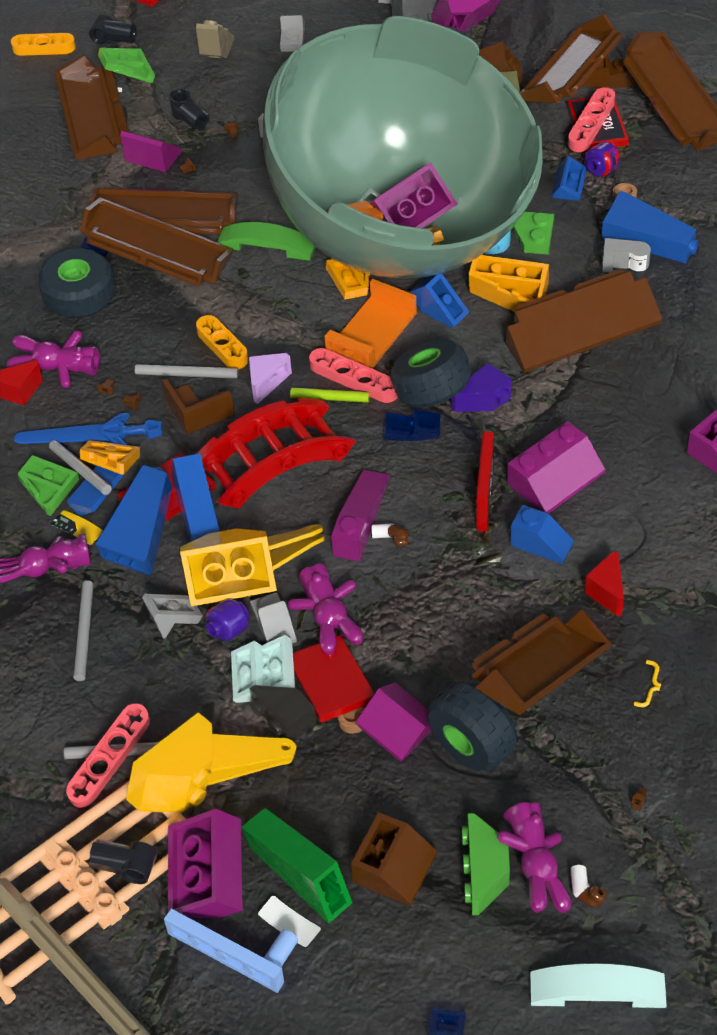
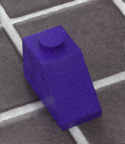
(484, 392)

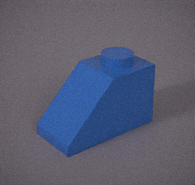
(439, 300)
(540, 535)

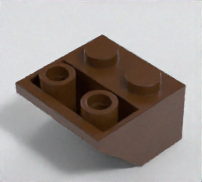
(392, 860)

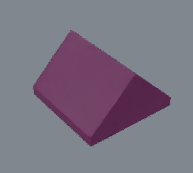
(148, 152)
(395, 720)

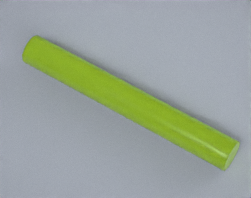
(335, 395)

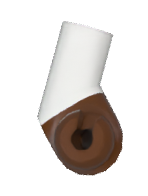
(391, 530)
(583, 891)

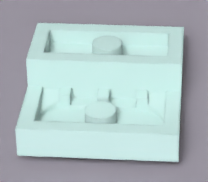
(262, 666)

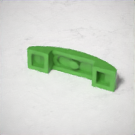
(267, 236)

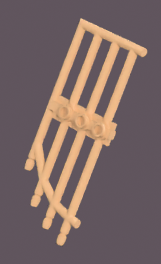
(80, 880)

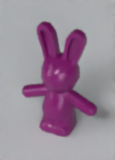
(51, 356)
(37, 560)
(327, 607)
(537, 861)

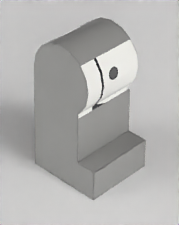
(625, 255)

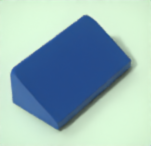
(569, 180)
(87, 497)

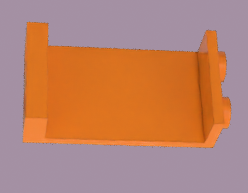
(374, 325)

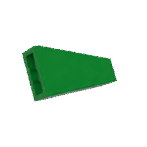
(299, 863)

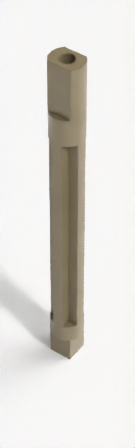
(68, 962)

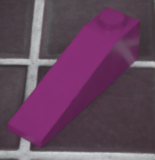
(358, 515)

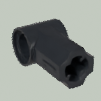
(107, 29)
(187, 110)
(131, 861)

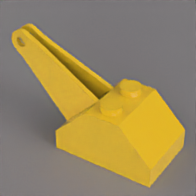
(239, 561)
(191, 758)

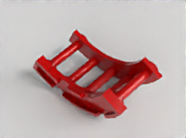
(263, 422)

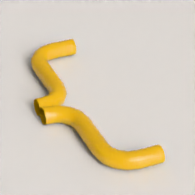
(656, 688)

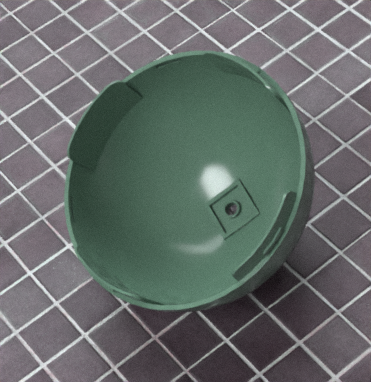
(373, 109)

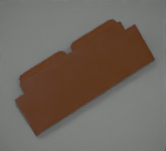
(573, 62)
(673, 89)
(90, 108)
(190, 210)
(154, 243)
(581, 319)
(539, 661)

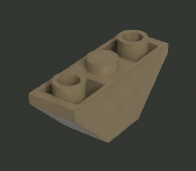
(213, 40)

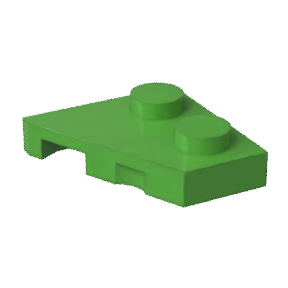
(127, 62)
(535, 232)
(47, 482)

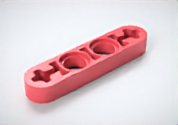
(587, 118)
(330, 361)
(113, 757)

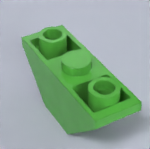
(485, 863)

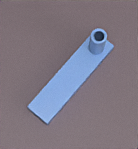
(262, 970)

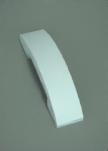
(597, 983)

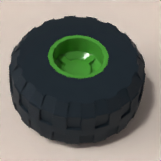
(76, 283)
(431, 373)
(472, 726)

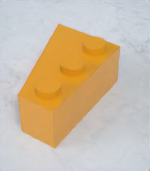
(508, 280)

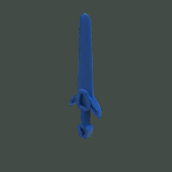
(111, 432)

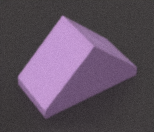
(268, 373)

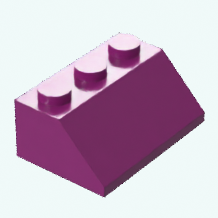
(416, 199)
(555, 468)
(205, 865)

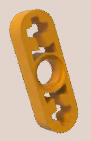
(30, 44)
(220, 332)

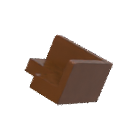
(196, 413)

